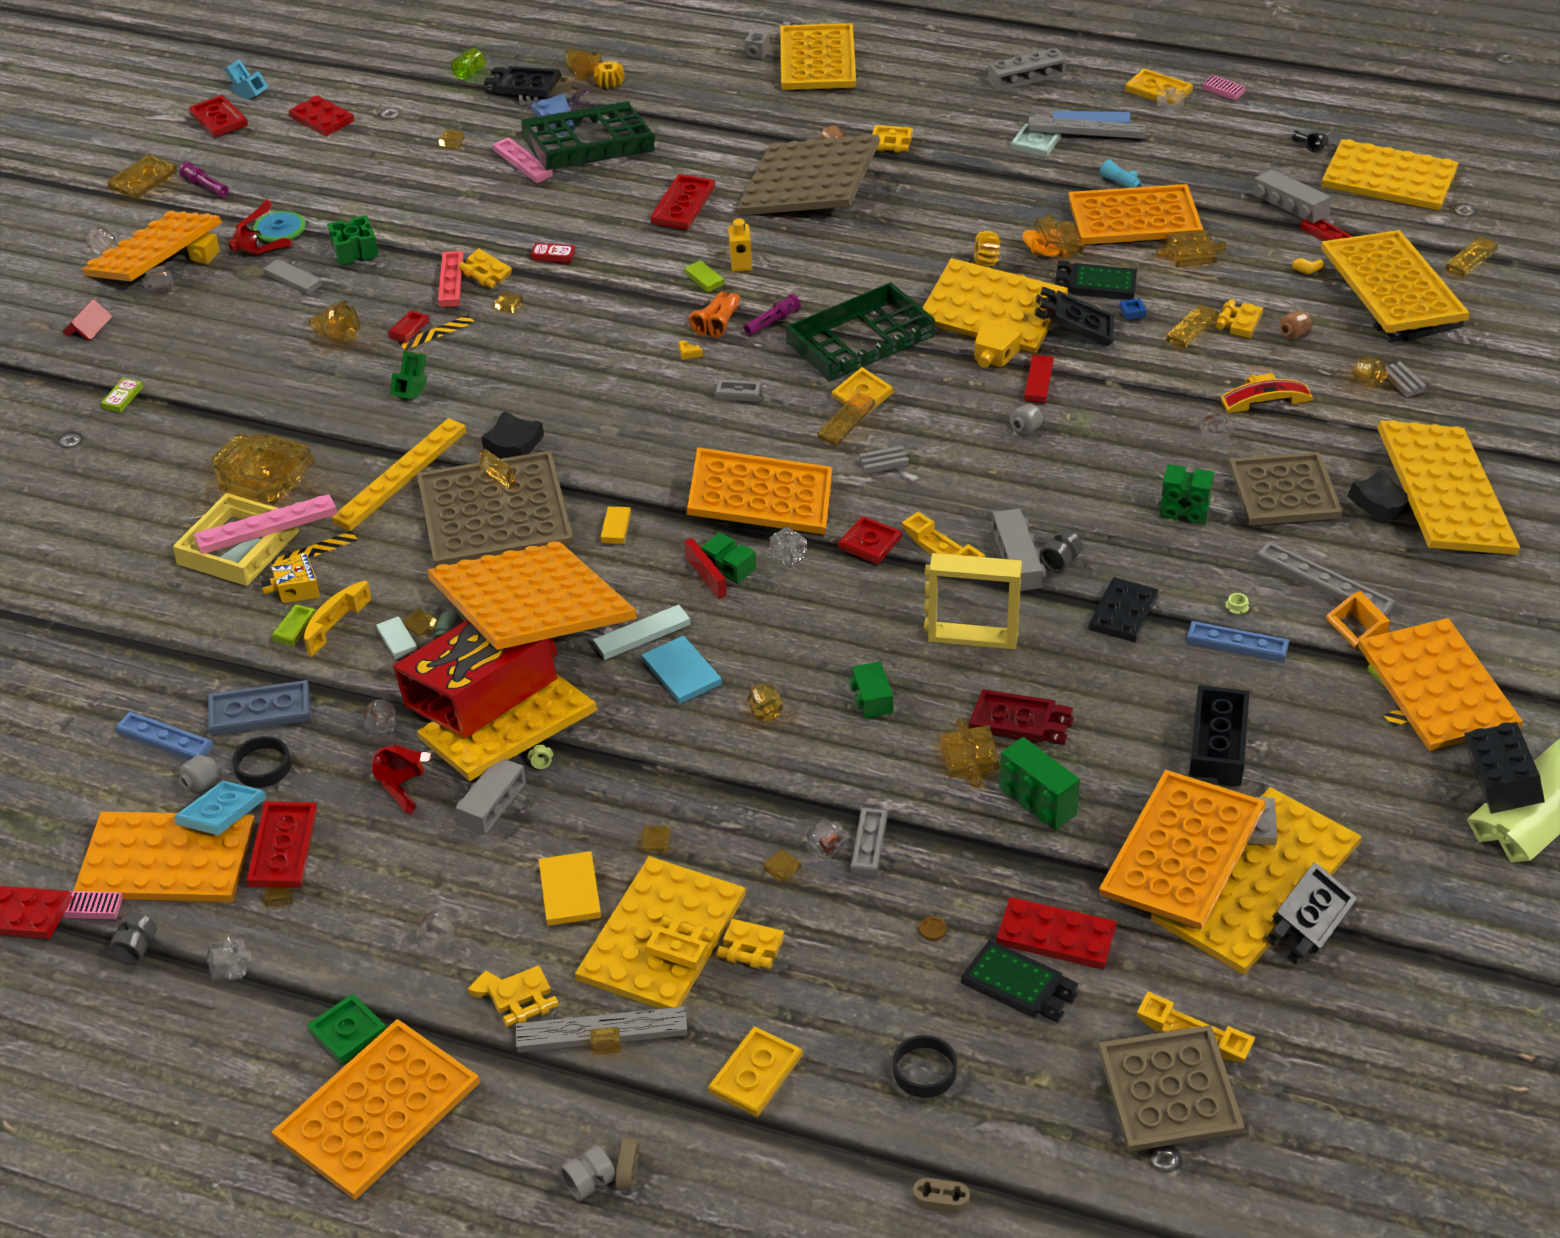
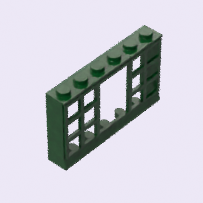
(588, 152)
(851, 309)

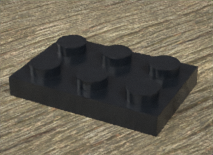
(1124, 609)

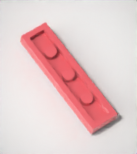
(450, 279)

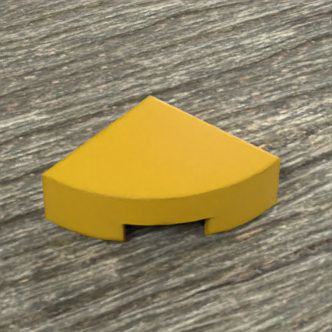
(689, 351)
(480, 985)

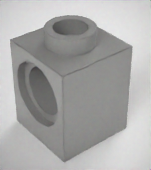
(757, 44)

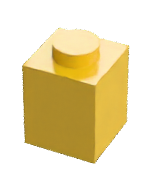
(204, 248)

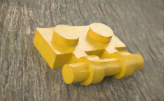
(893, 138)
(485, 269)
(1245, 318)
(751, 938)
(679, 948)
(520, 989)

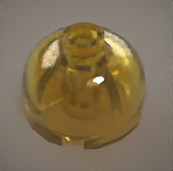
(582, 62)
(340, 323)

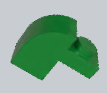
(411, 379)

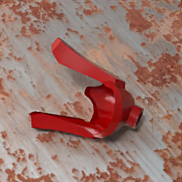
(245, 240)
(396, 765)

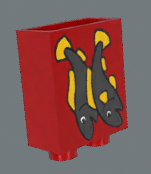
(468, 682)

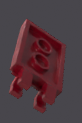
(1022, 717)

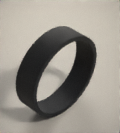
(255, 744)
(931, 1042)

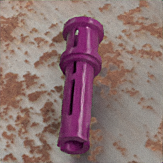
(198, 177)
(778, 311)

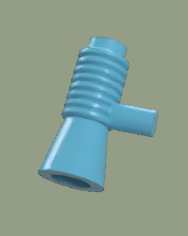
(1113, 172)

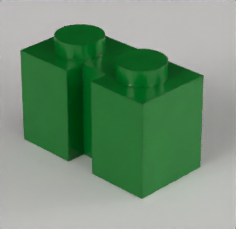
(731, 560)
(871, 690)

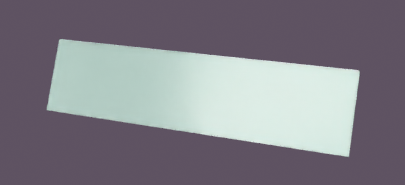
(641, 632)

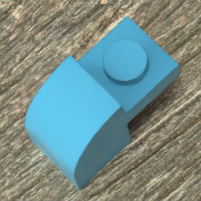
(244, 84)

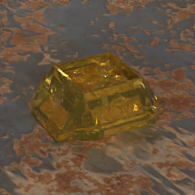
(261, 466)

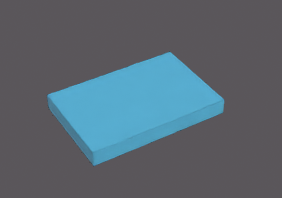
(681, 669)
(220, 807)

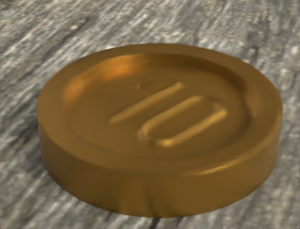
(932, 928)

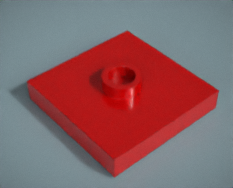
(870, 540)

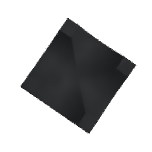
(512, 436)
(1380, 497)

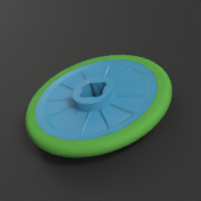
(279, 225)

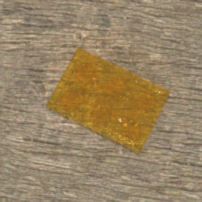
(142, 176)

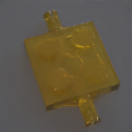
(1059, 235)
(1191, 248)
(969, 752)

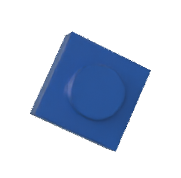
(1132, 309)

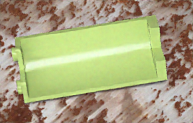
(1530, 828)

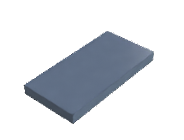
(259, 707)

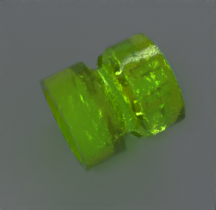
(468, 64)

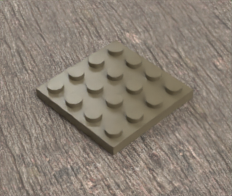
(1285, 488)
(1170, 1088)

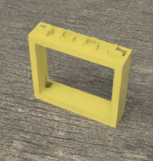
(256, 559)
(973, 568)

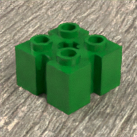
(353, 240)
(1186, 494)

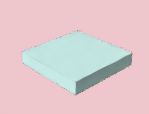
(1035, 142)

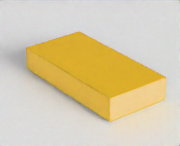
(616, 525)

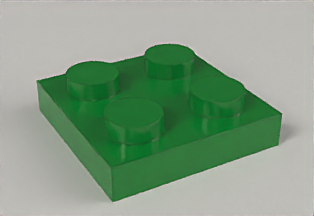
(346, 1028)

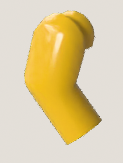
(1307, 267)

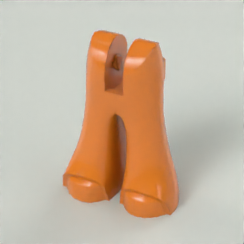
(715, 315)

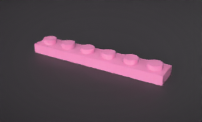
(265, 524)

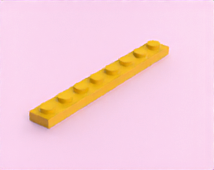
(398, 474)

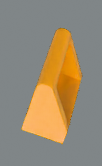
(1364, 612)

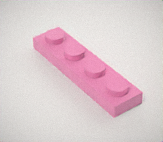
(522, 160)

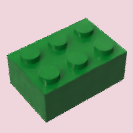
(1039, 783)

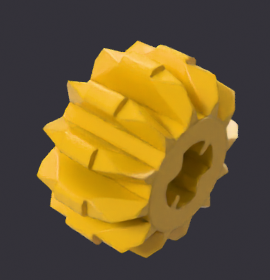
(608, 74)
(986, 248)

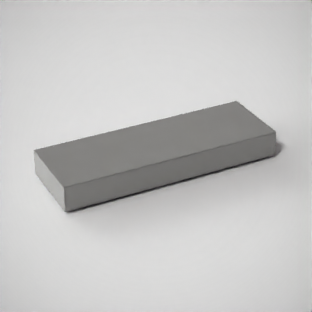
(292, 276)
(869, 841)

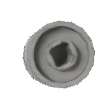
(585, 1174)

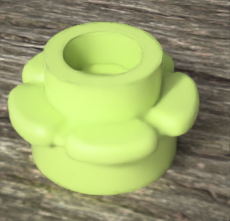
(1237, 604)
(540, 762)

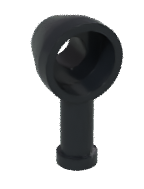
(1315, 141)

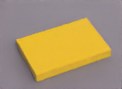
(1150, 83)
(569, 888)
(755, 1071)

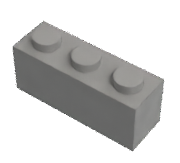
(490, 796)

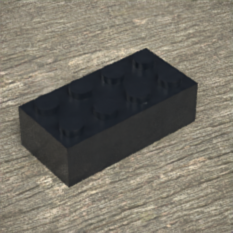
(1220, 734)
(1504, 767)

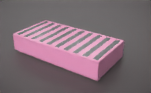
(1223, 87)
(94, 905)

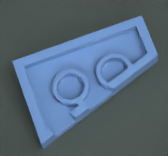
(553, 106)

